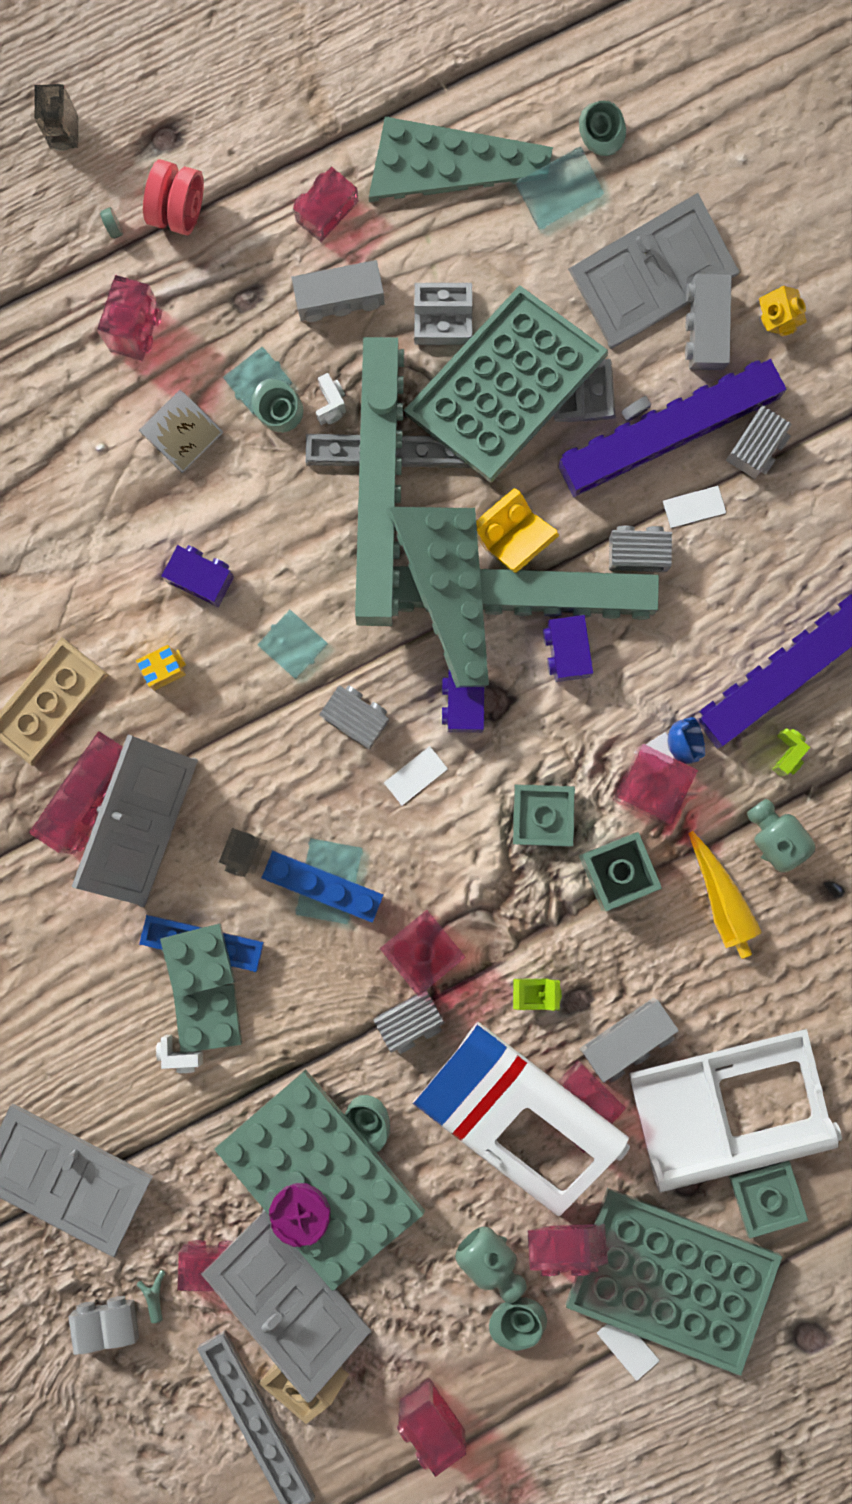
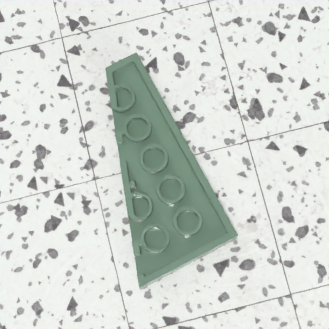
(444, 160)
(447, 576)

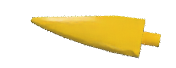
(729, 909)

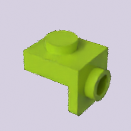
(791, 760)
(536, 994)

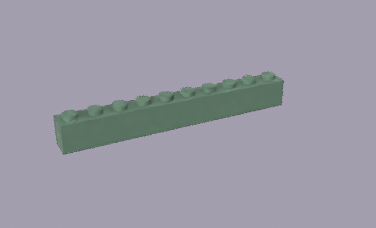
(378, 488)
(552, 593)

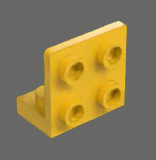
(514, 531)

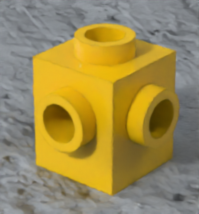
(783, 311)

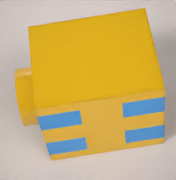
(162, 667)

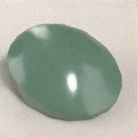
(602, 128)
(277, 405)
(370, 1119)
(518, 1324)

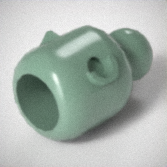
(781, 838)
(490, 1263)

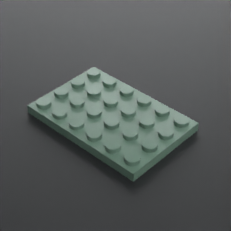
(506, 383)
(311, 1141)
(677, 1282)

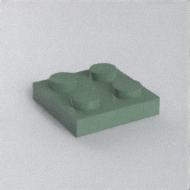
(543, 815)
(197, 960)
(208, 1019)
(768, 1199)

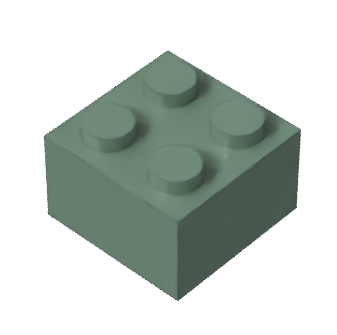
(620, 871)

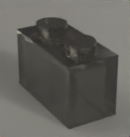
(56, 116)
(242, 852)

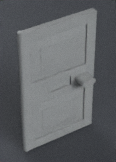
(649, 269)
(135, 822)
(68, 1180)
(286, 1307)

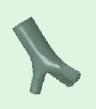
(153, 1297)

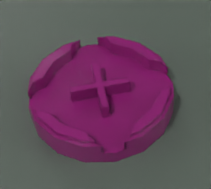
(300, 1215)

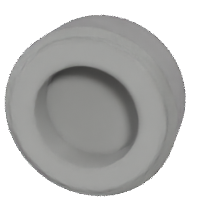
(636, 408)

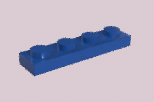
(322, 886)
(242, 951)

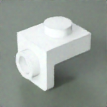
(332, 392)
(181, 1061)

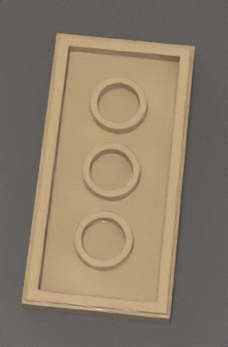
(48, 701)

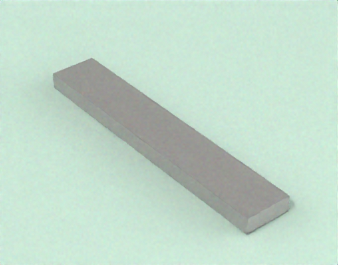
(345, 451)
(255, 1420)

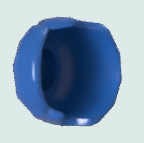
(686, 741)

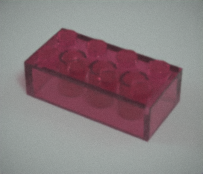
(74, 806)

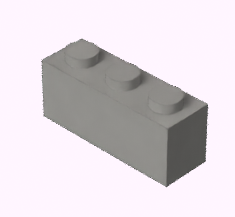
(338, 291)
(709, 321)
(629, 1040)

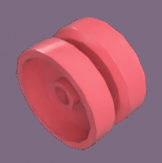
(173, 197)

